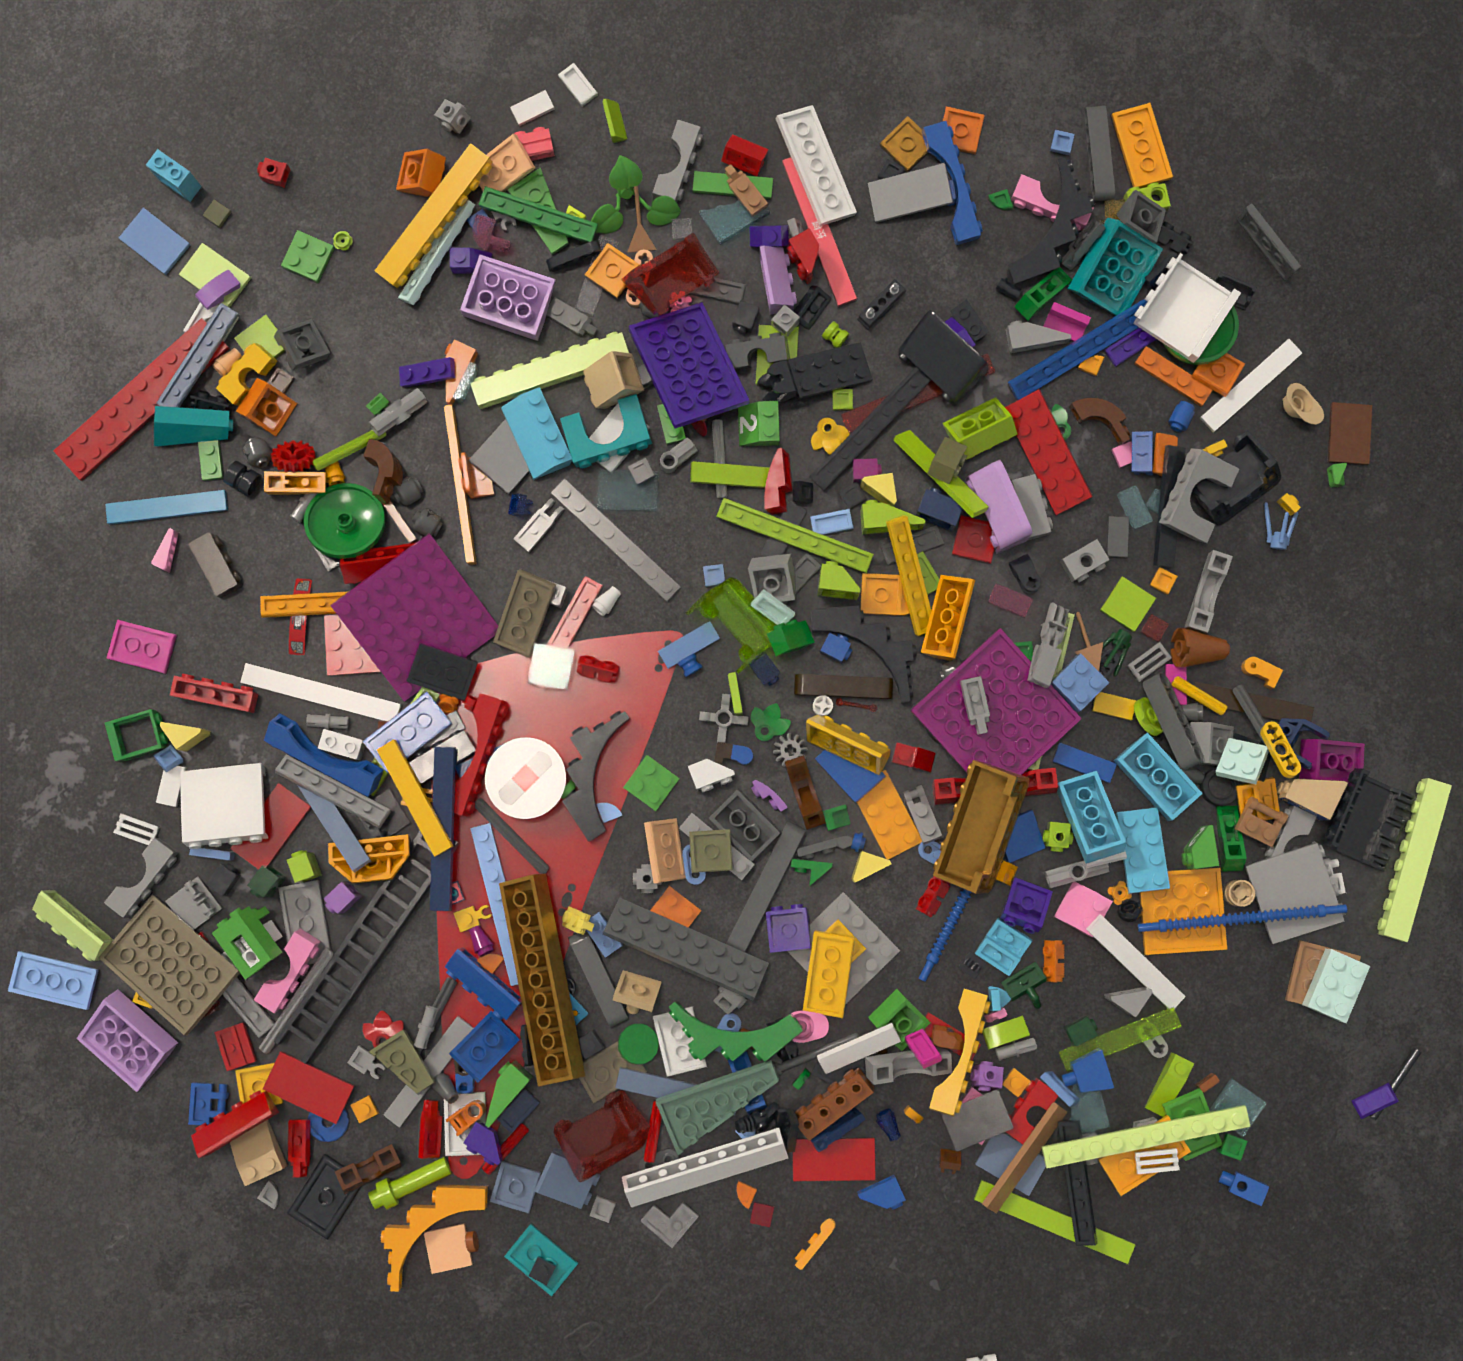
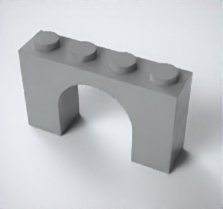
(1178, 511)

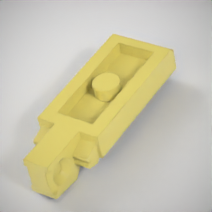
(577, 921)

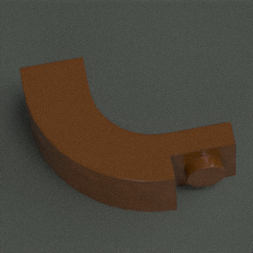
(804, 792)

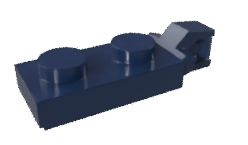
(837, 1129)

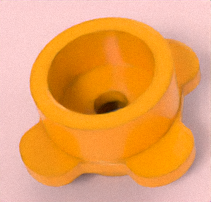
(1121, 886)

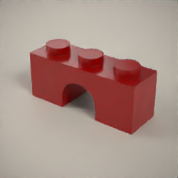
(1037, 1095)

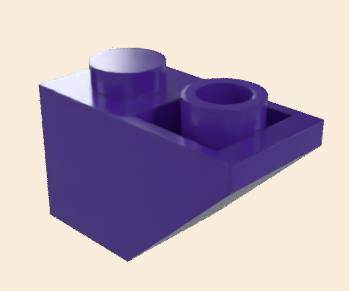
(485, 1142)

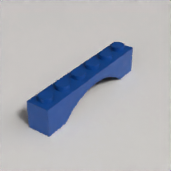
(940, 144)
(288, 737)

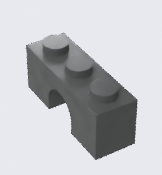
(775, 348)

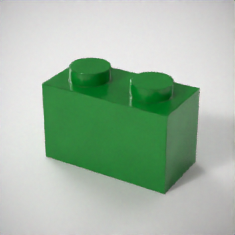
(790, 637)

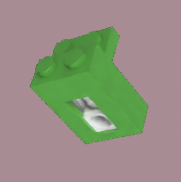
(247, 940)

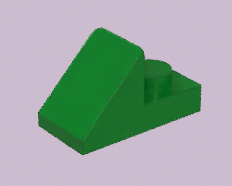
(817, 868)

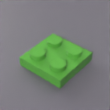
(307, 256)
(651, 783)

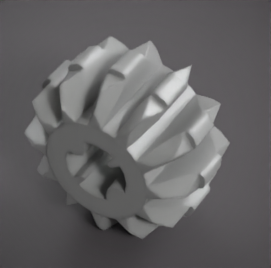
(795, 745)

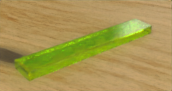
(1124, 1036)

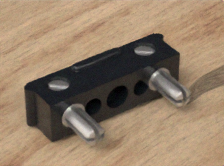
(868, 316)

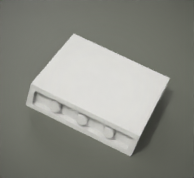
(1185, 309)
(222, 805)

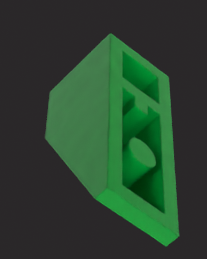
(1042, 293)
(1230, 841)

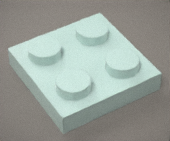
(1242, 761)

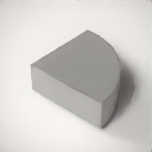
(269, 1195)

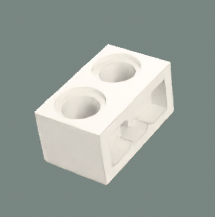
(341, 744)

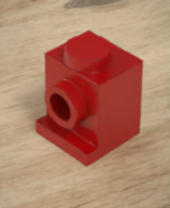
(278, 176)

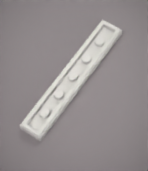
(1251, 385)
(1135, 962)

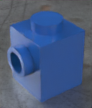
(836, 647)

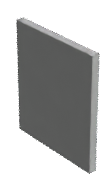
(501, 459)

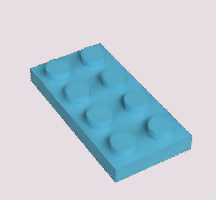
(1144, 849)

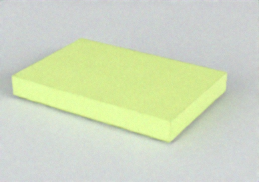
(206, 266)

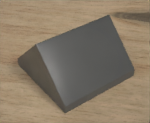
(1142, 215)

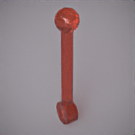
(839, 702)

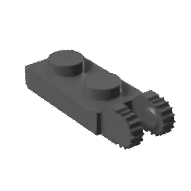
(825, 847)

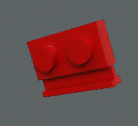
(235, 1046)

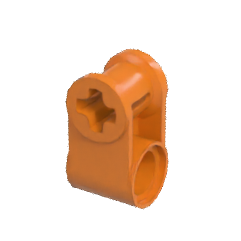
(463, 1118)

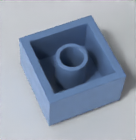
(1079, 682)

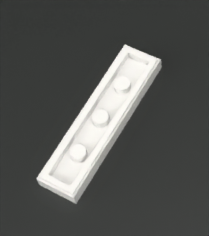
(858, 1048)

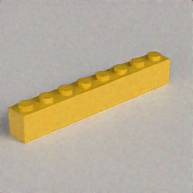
(434, 216)

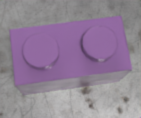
(342, 898)

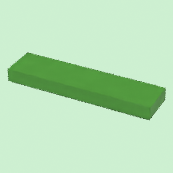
(717, 184)

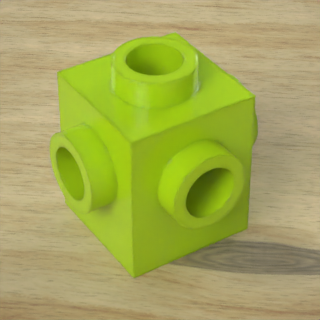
(1063, 830)

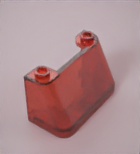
(671, 275)
(602, 1136)

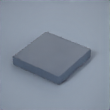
(515, 1187)

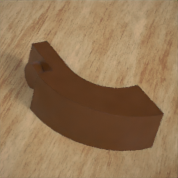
(1103, 411)
(389, 469)

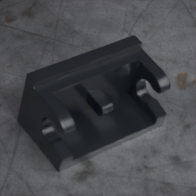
(1231, 283)

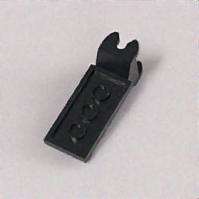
(816, 373)

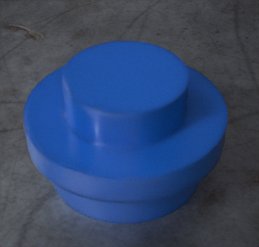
(858, 842)

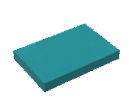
(534, 1244)

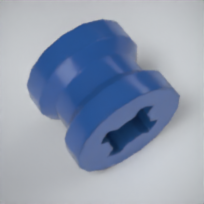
(690, 665)

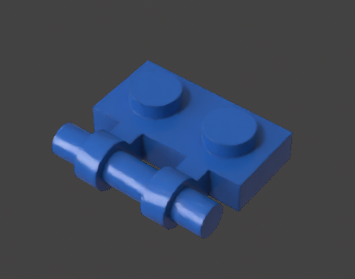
(201, 1102)

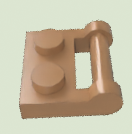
(1258, 828)

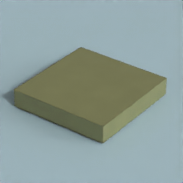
(710, 850)

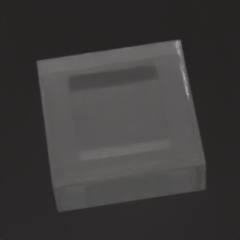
(681, 228)

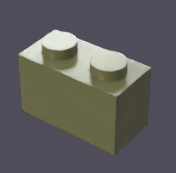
(947, 460)

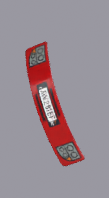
(298, 623)

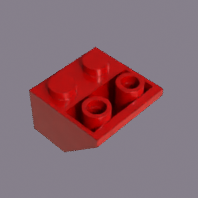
(804, 252)

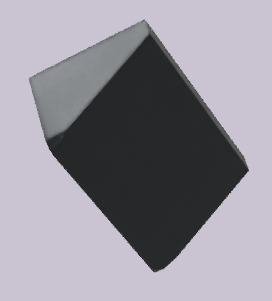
(811, 306)

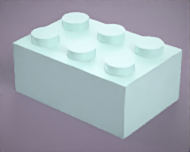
(1336, 985)

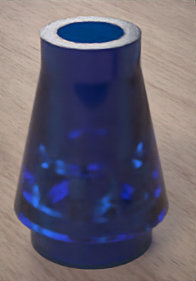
(887, 1121)

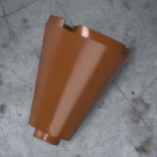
(1197, 648)

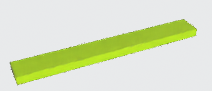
(794, 535)
(1057, 1223)

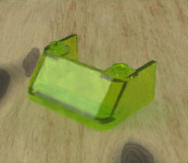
(732, 605)

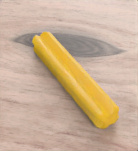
(1199, 695)

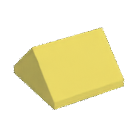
(881, 488)
(184, 737)
(867, 865)

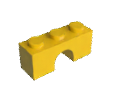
(233, 384)

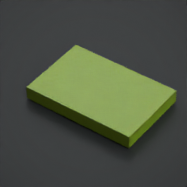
(762, 363)

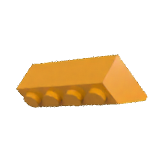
(947, 617)

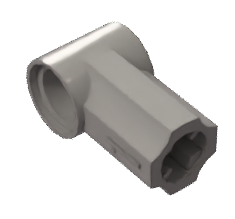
(678, 454)

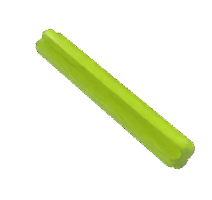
(345, 450)

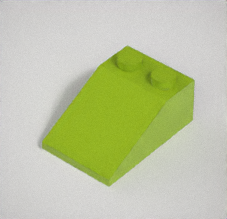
(876, 514)

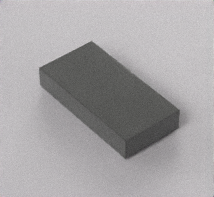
(1117, 537)

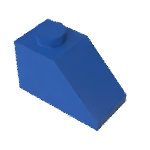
(883, 1193)

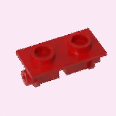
(590, 665)
(927, 903)

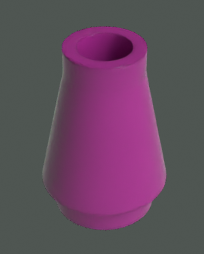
(481, 943)

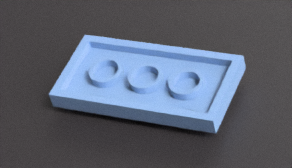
(53, 980)

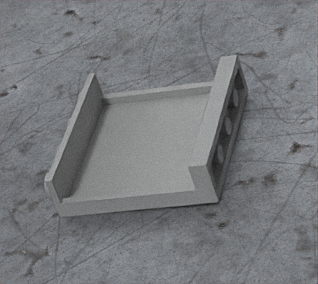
(1291, 882)

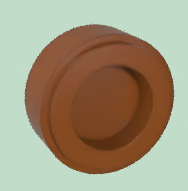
(471, 1241)

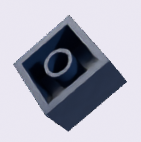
(939, 509)

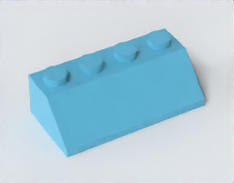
(536, 433)
(1158, 777)

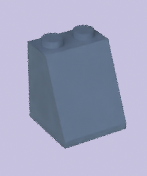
(561, 1184)

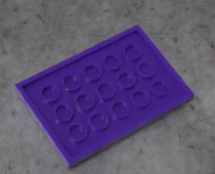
(688, 365)

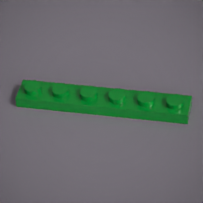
(538, 215)

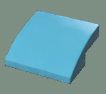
(1003, 946)

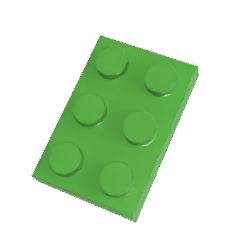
(1189, 1105)

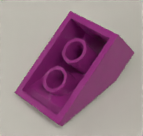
(1331, 759)

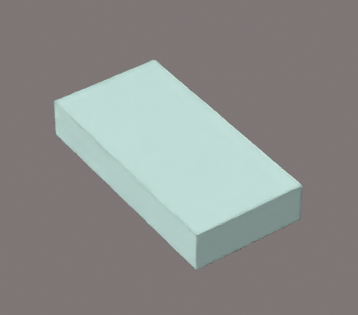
(772, 608)

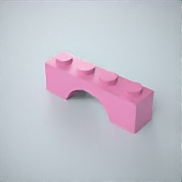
(1029, 196)
(300, 950)

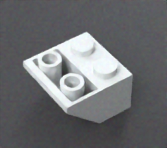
(708, 773)

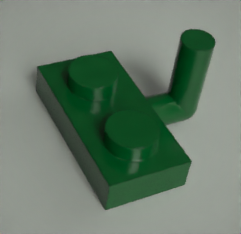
(1025, 982)

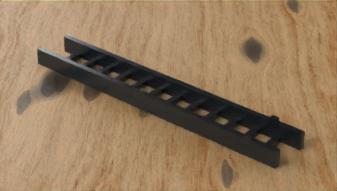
(348, 941)

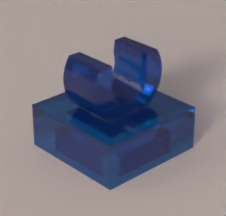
(517, 505)

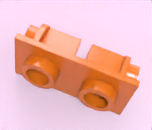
(1052, 952)

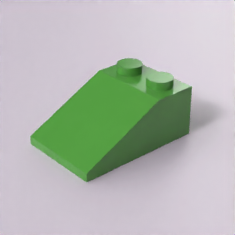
(508, 1086)

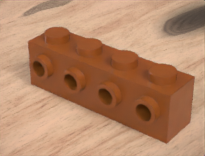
(834, 1103)

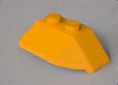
(386, 858)

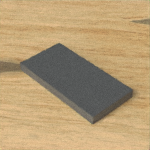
(1268, 242)

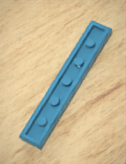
(166, 507)

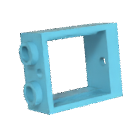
(174, 175)

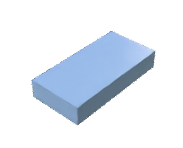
(832, 522)

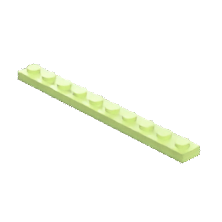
(1145, 1136)

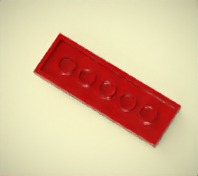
(1048, 452)

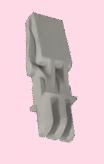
(1047, 654)

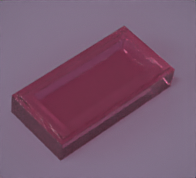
(1010, 600)

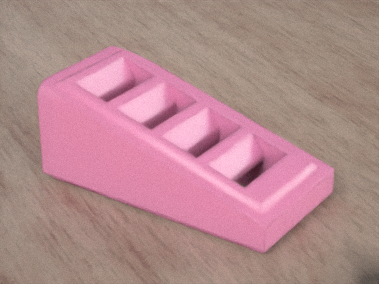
(165, 553)

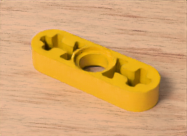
(1292, 761)

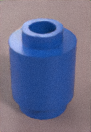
(1181, 416)

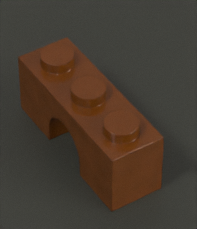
(362, 1173)

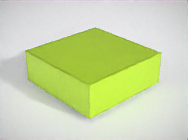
(842, 399)

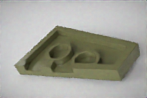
(404, 1060)

